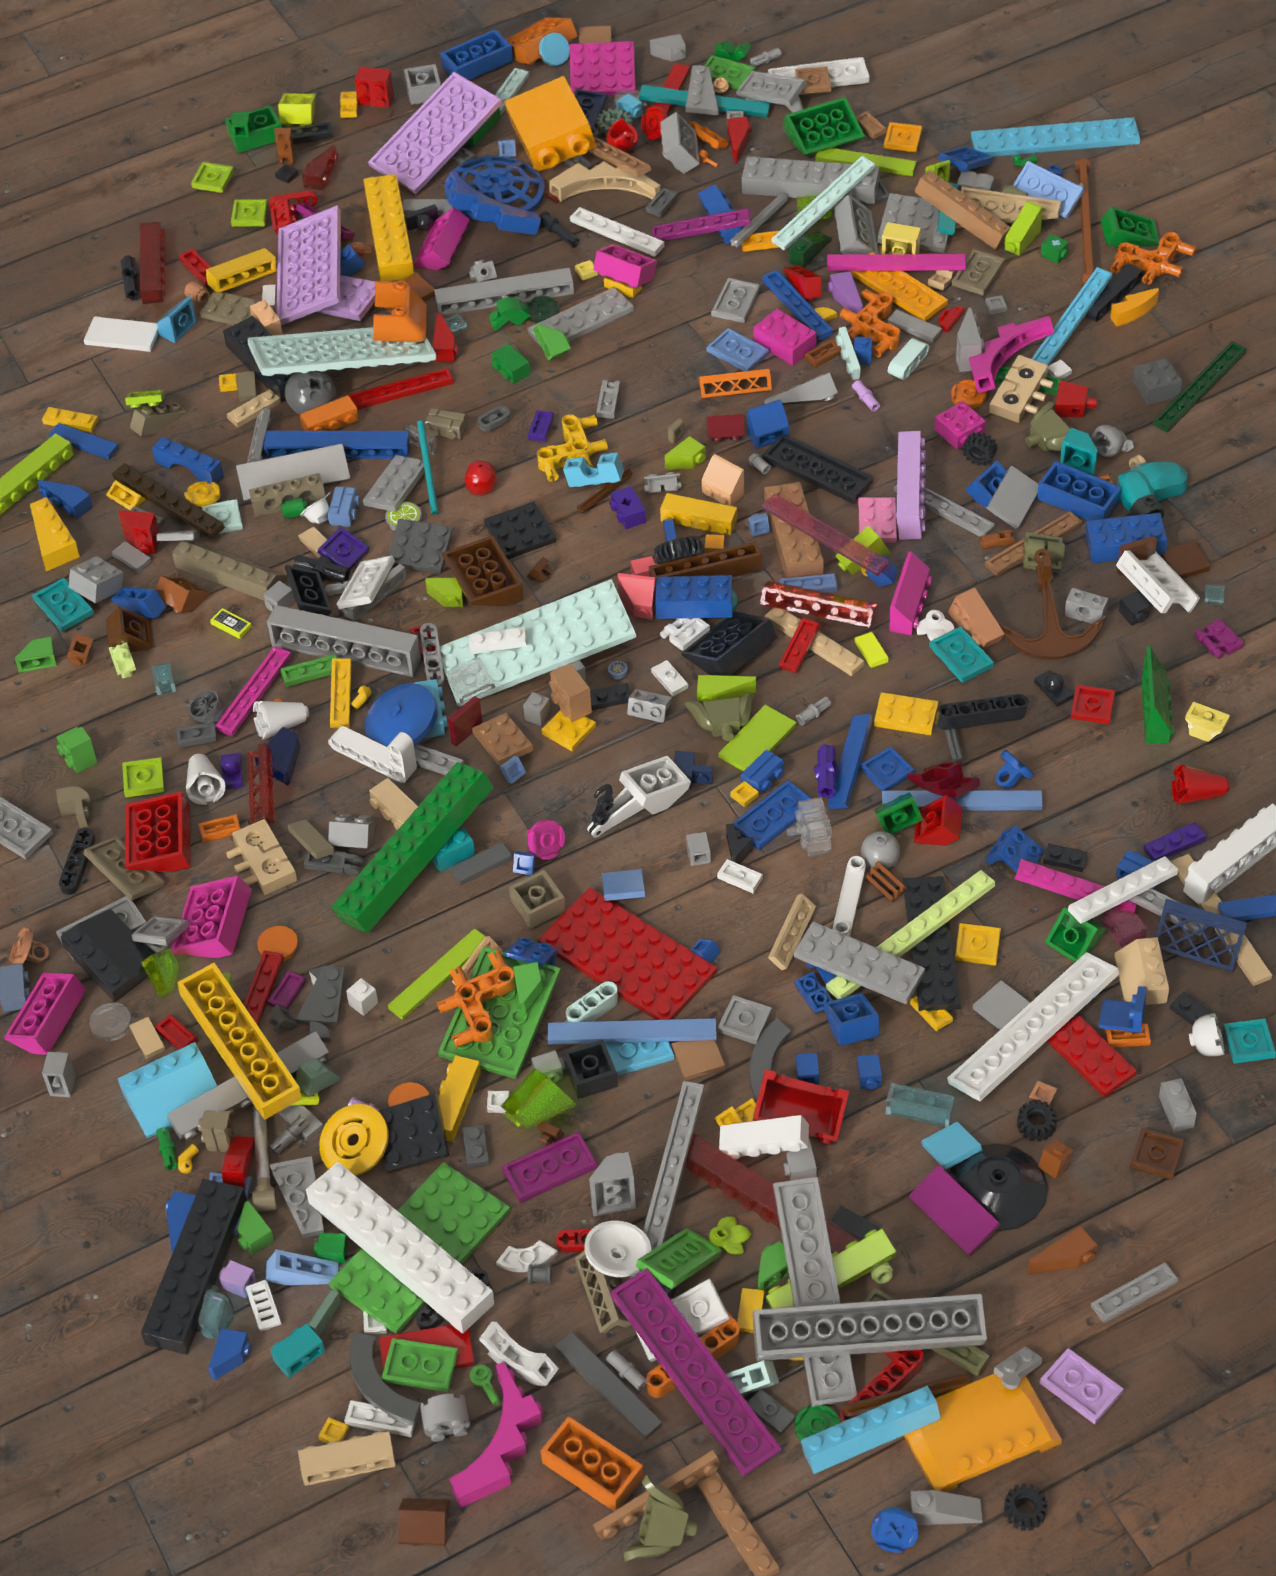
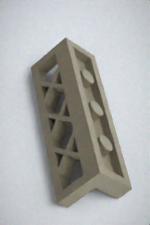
(603, 1285)

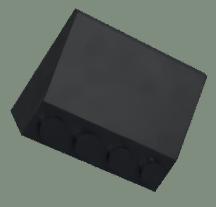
(731, 644)
(107, 953)

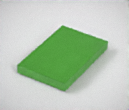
(733, 72)
(420, 1365)

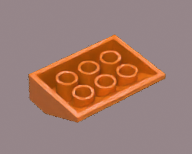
(526, 43)

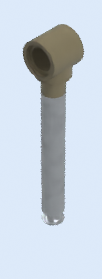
(264, 1194)

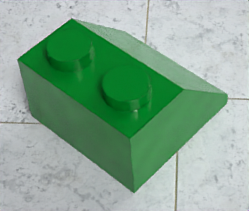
(898, 814)
(1074, 938)

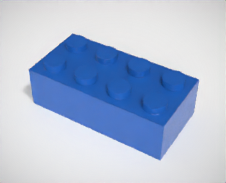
(477, 55)
(1078, 492)
(1107, 535)
(694, 597)

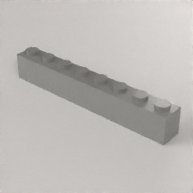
(487, 293)
(232, 1096)

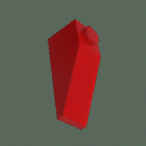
(738, 134)
(804, 281)
(444, 341)
(238, 1161)

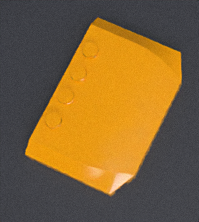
(980, 1431)

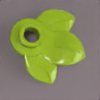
(731, 1235)

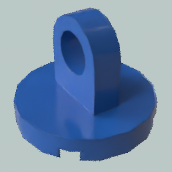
(1014, 768)
(894, 1529)

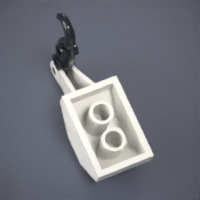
(647, 786)

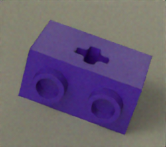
(627, 507)

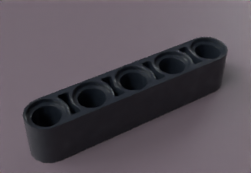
(1115, 291)
(981, 711)

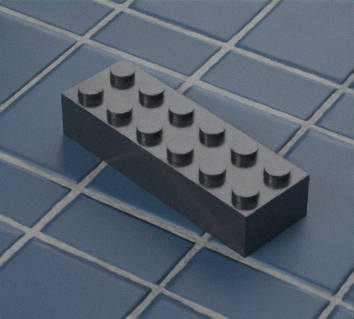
(237, 341)

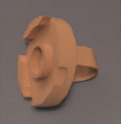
(25, 947)

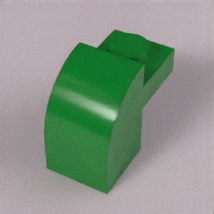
(509, 310)

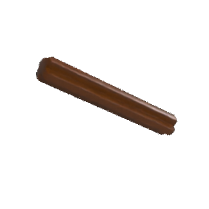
(602, 492)

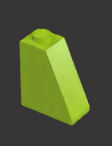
(1024, 229)
(868, 539)

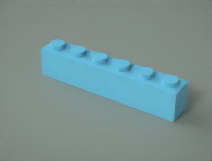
(870, 1429)

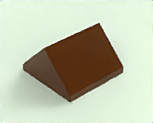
(423, 1521)

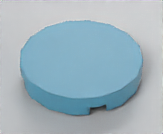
(554, 49)

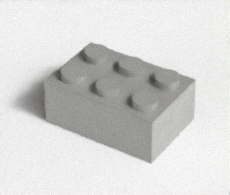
(679, 143)

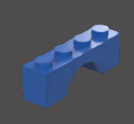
(203, 466)

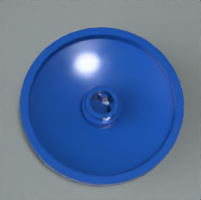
(403, 709)

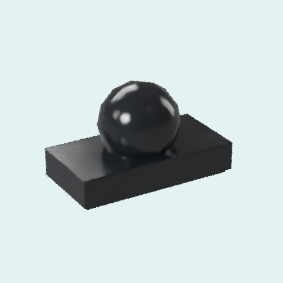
(421, 218)
(1053, 686)

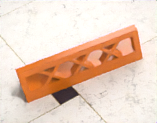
(730, 377)

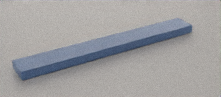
(979, 799)
(632, 1031)

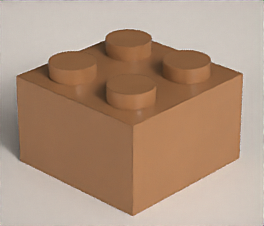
(570, 692)

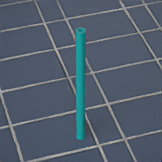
(427, 467)

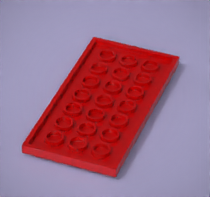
(623, 949)

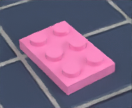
(879, 516)

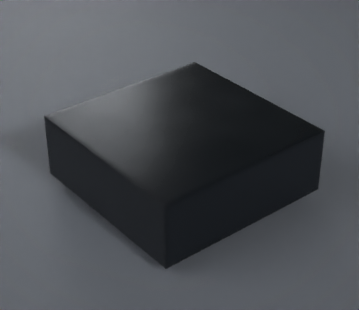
(286, 173)

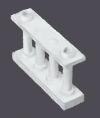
(1157, 581)

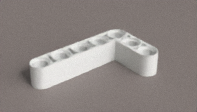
(394, 761)

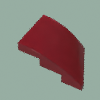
(944, 780)

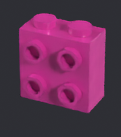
(958, 423)

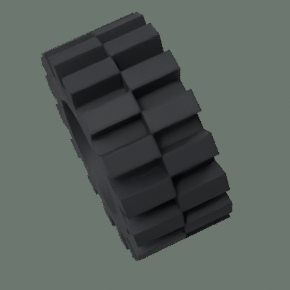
(976, 455)
(1032, 1130)
(1025, 1520)

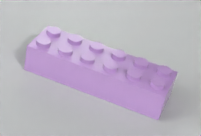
(911, 485)

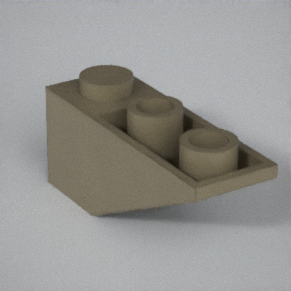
(154, 418)

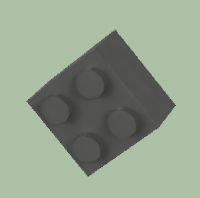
(1157, 381)

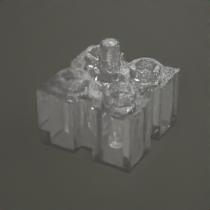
(813, 826)

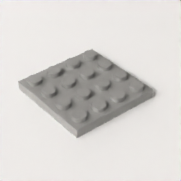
(915, 213)

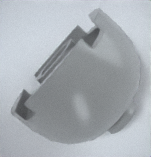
(880, 847)

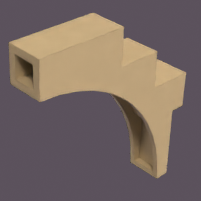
(603, 176)

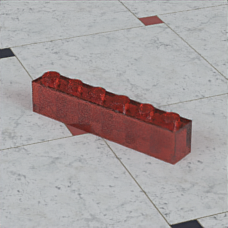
(152, 262)
(818, 604)

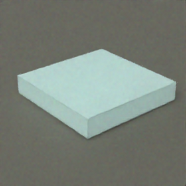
(226, 512)

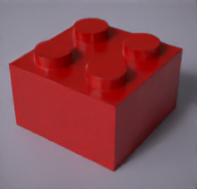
(374, 87)

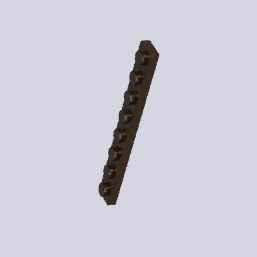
(168, 500)

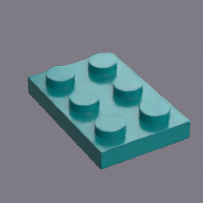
(62, 605)
(961, 654)

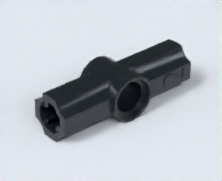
(130, 278)
(324, 566)

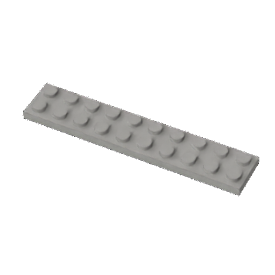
(812, 1280)

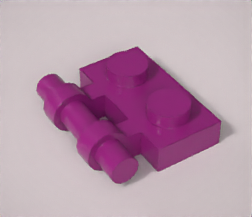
(1222, 635)

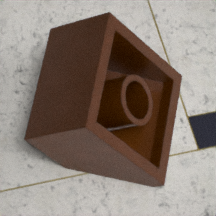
(128, 627)

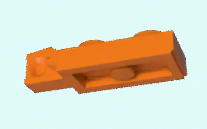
(709, 136)

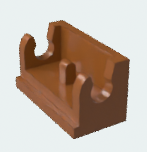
(285, 145)

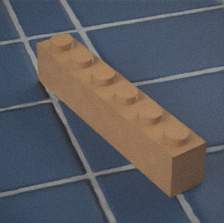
(962, 209)

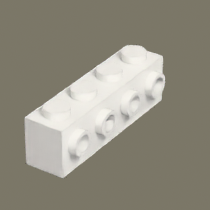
(764, 1137)

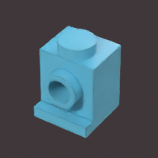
(630, 104)

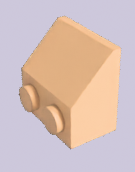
(723, 481)

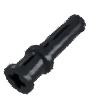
(553, 225)

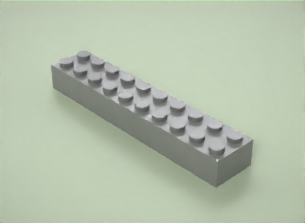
(869, 1327)

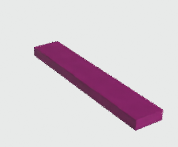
(702, 225)

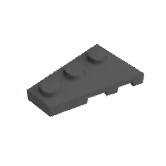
(324, 998)

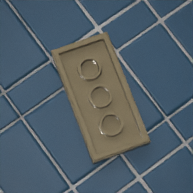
(110, 860)

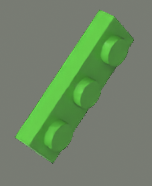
(307, 671)

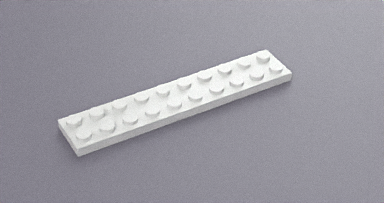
(1033, 1026)

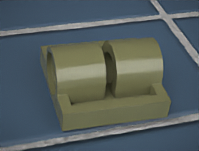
(1052, 544)

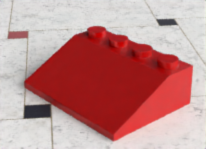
(158, 834)

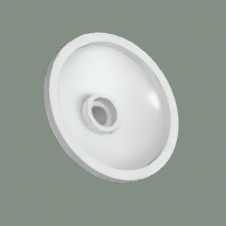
(616, 1240)

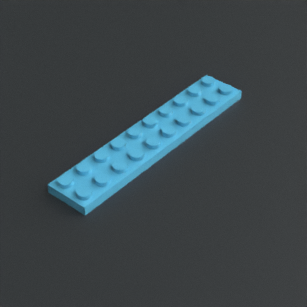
(1056, 137)

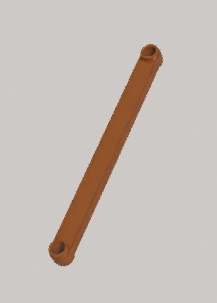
(1082, 168)

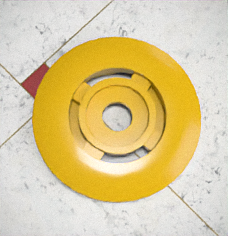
(371, 1144)

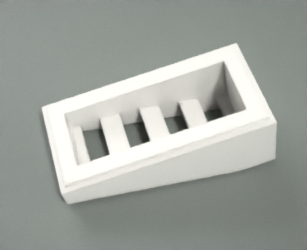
(259, 1292)

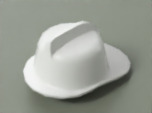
(317, 512)

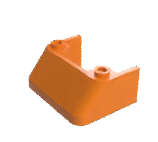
(408, 318)

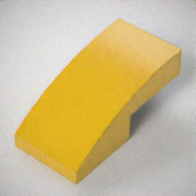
(348, 104)
(740, 1115)

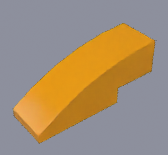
(1134, 306)

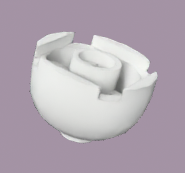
(1207, 1036)

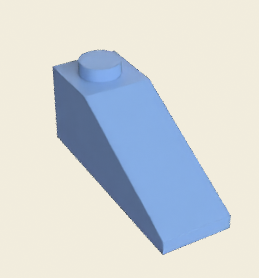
(298, 1269)

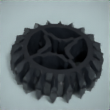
(678, 549)

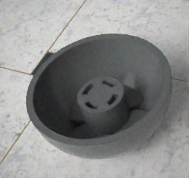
(304, 397)

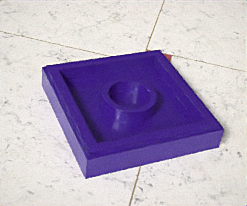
(343, 548)

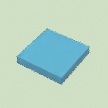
(951, 1145)

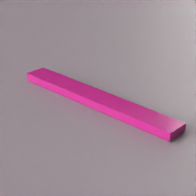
(895, 262)

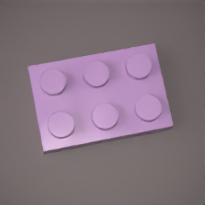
(1081, 1386)

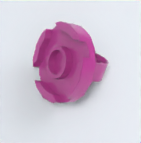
(545, 839)

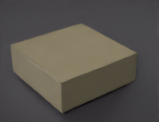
(675, 431)

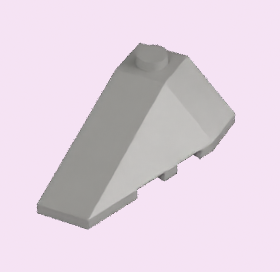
(814, 389)

